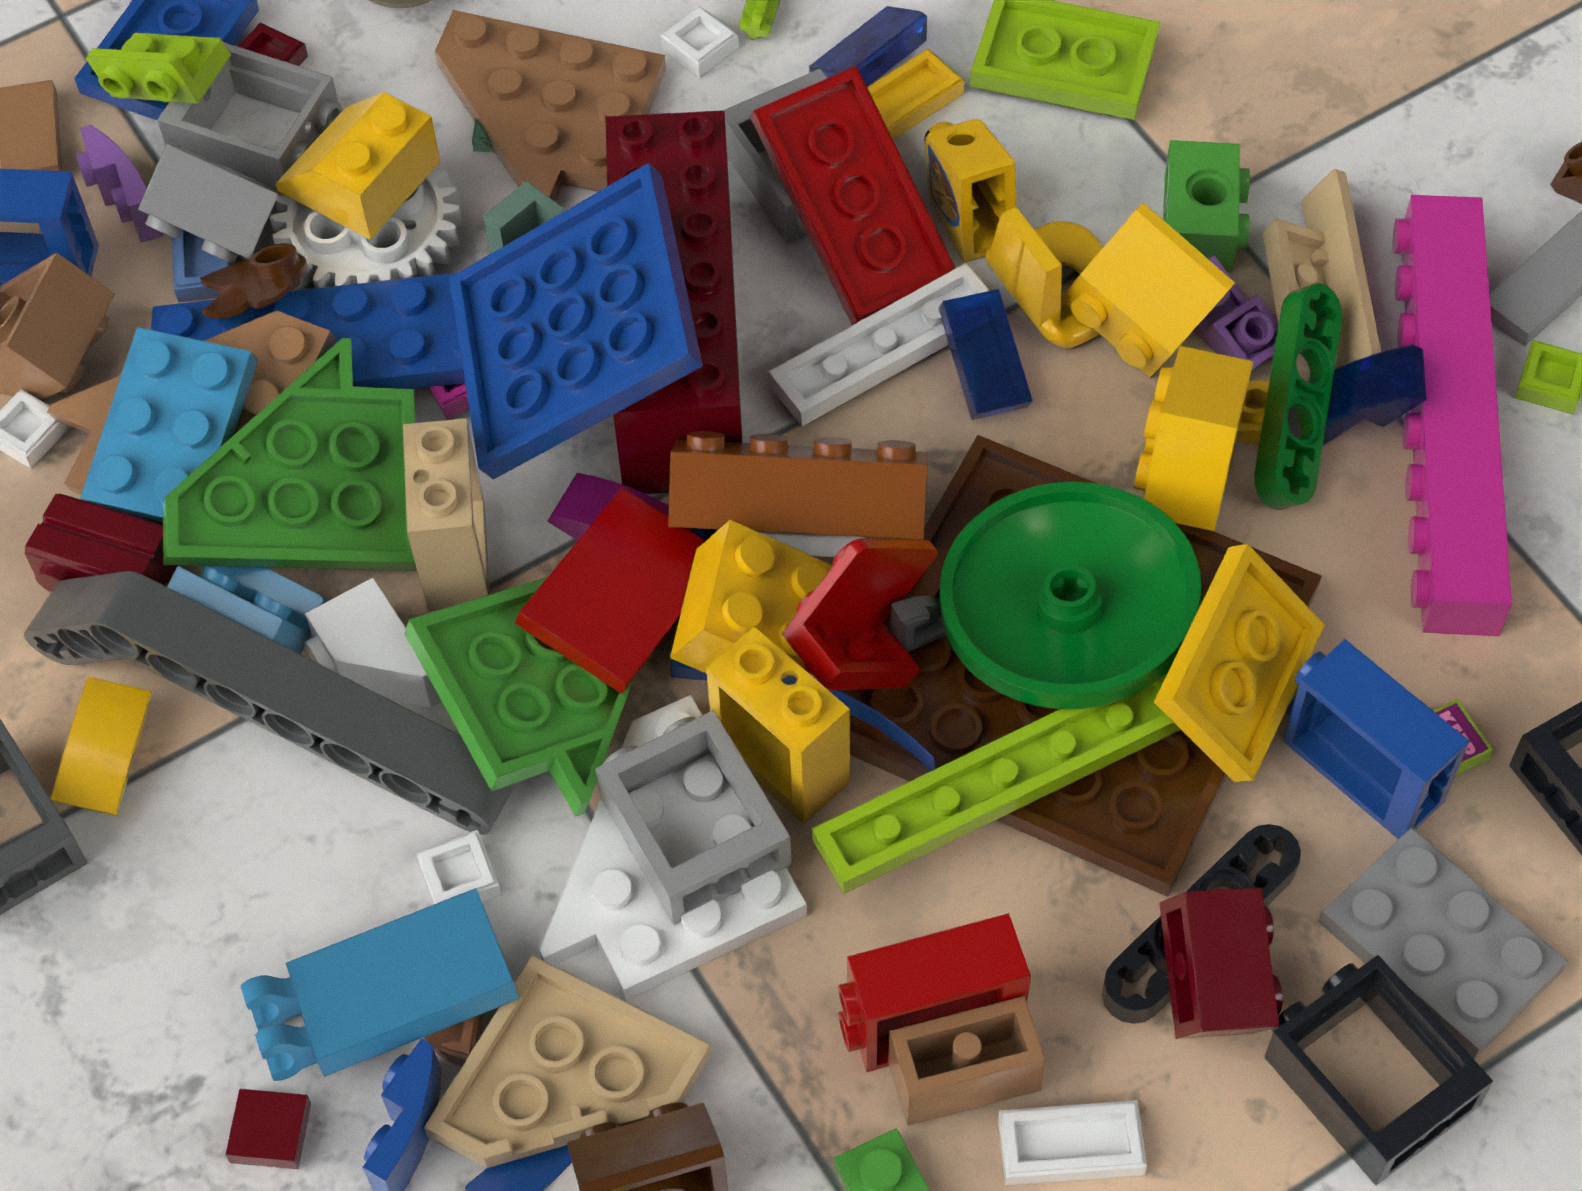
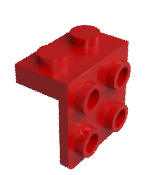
(843, 620)

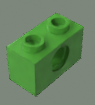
(1204, 197)

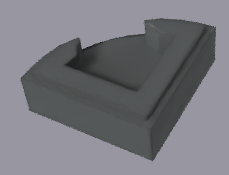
(917, 621)

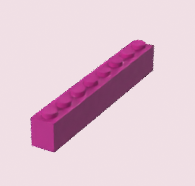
(1456, 431)

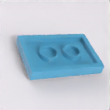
(166, 419)

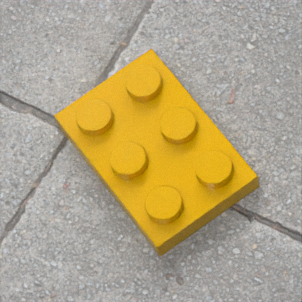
(1239, 663)

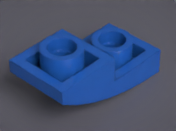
(410, 1099)

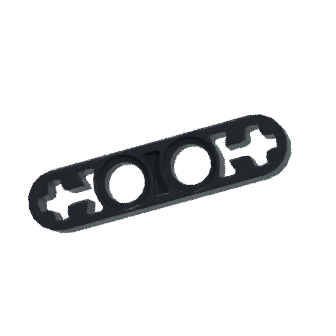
(1227, 872)

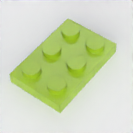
(1066, 55)

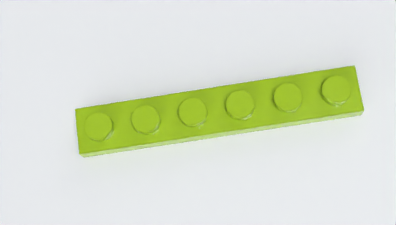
(986, 786)

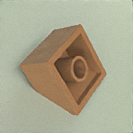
(47, 326)

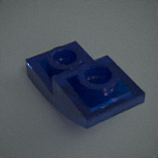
(1376, 389)

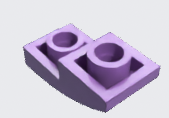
(116, 177)
(1239, 326)

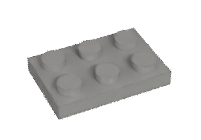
(1444, 940)

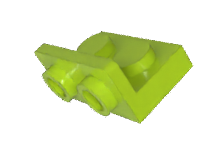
(160, 67)

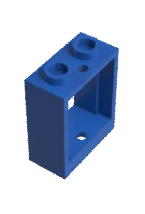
(57, 207)
(1373, 738)

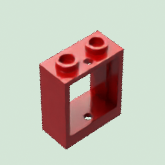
(928, 981)

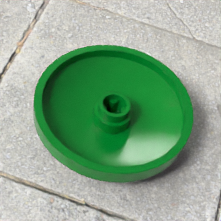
(1069, 594)

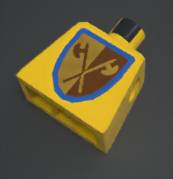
(966, 163)

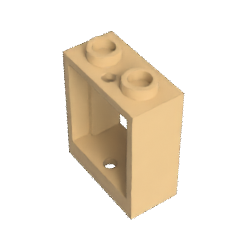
(445, 512)

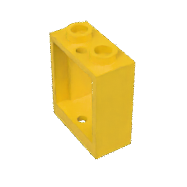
(786, 734)

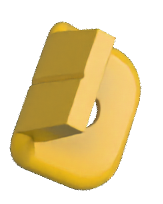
(1031, 270)

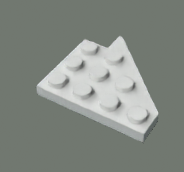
(616, 907)

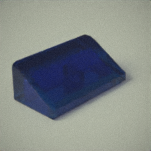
(876, 44)

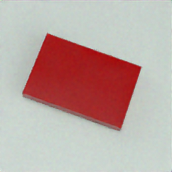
(615, 591)

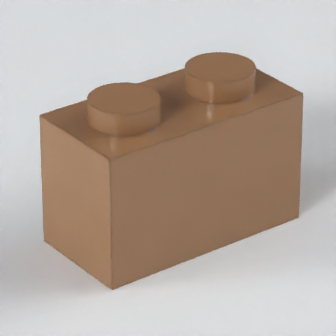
(966, 1060)

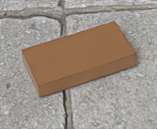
(30, 127)

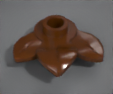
(256, 281)

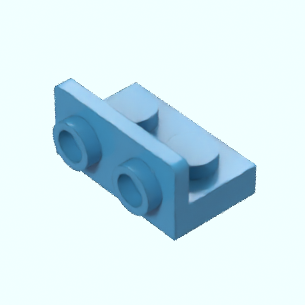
(253, 599)

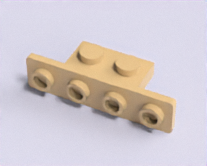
(1329, 255)

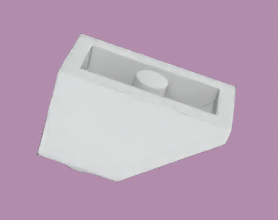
(367, 643)

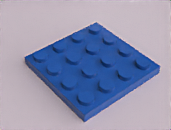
(573, 322)

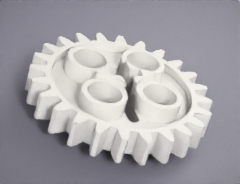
(399, 250)

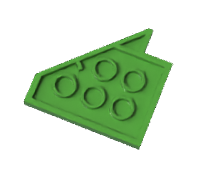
(302, 481)
(515, 696)

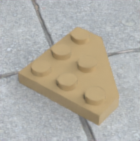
(560, 1066)

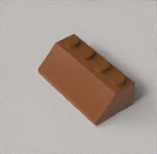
(798, 487)

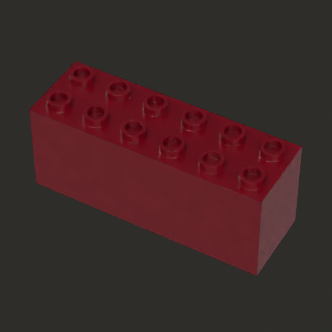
(693, 161)

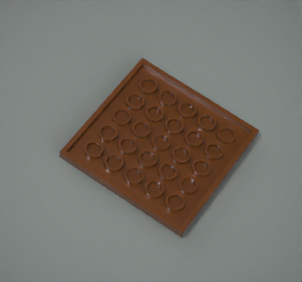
(1126, 817)

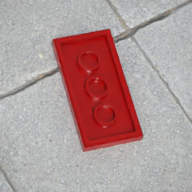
(852, 193)

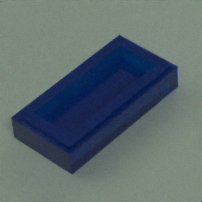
(985, 354)

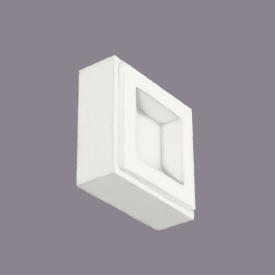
(699, 41)
(28, 429)
(458, 868)

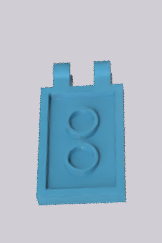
(381, 989)

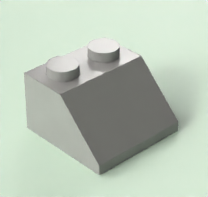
(208, 202)

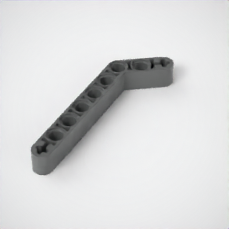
(268, 685)

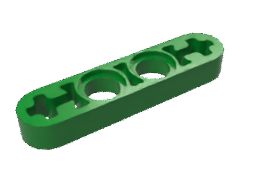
(1284, 464)

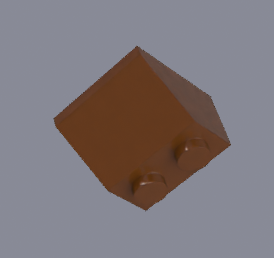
(662, 1153)

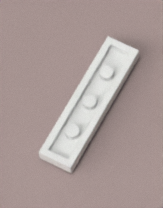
(870, 349)

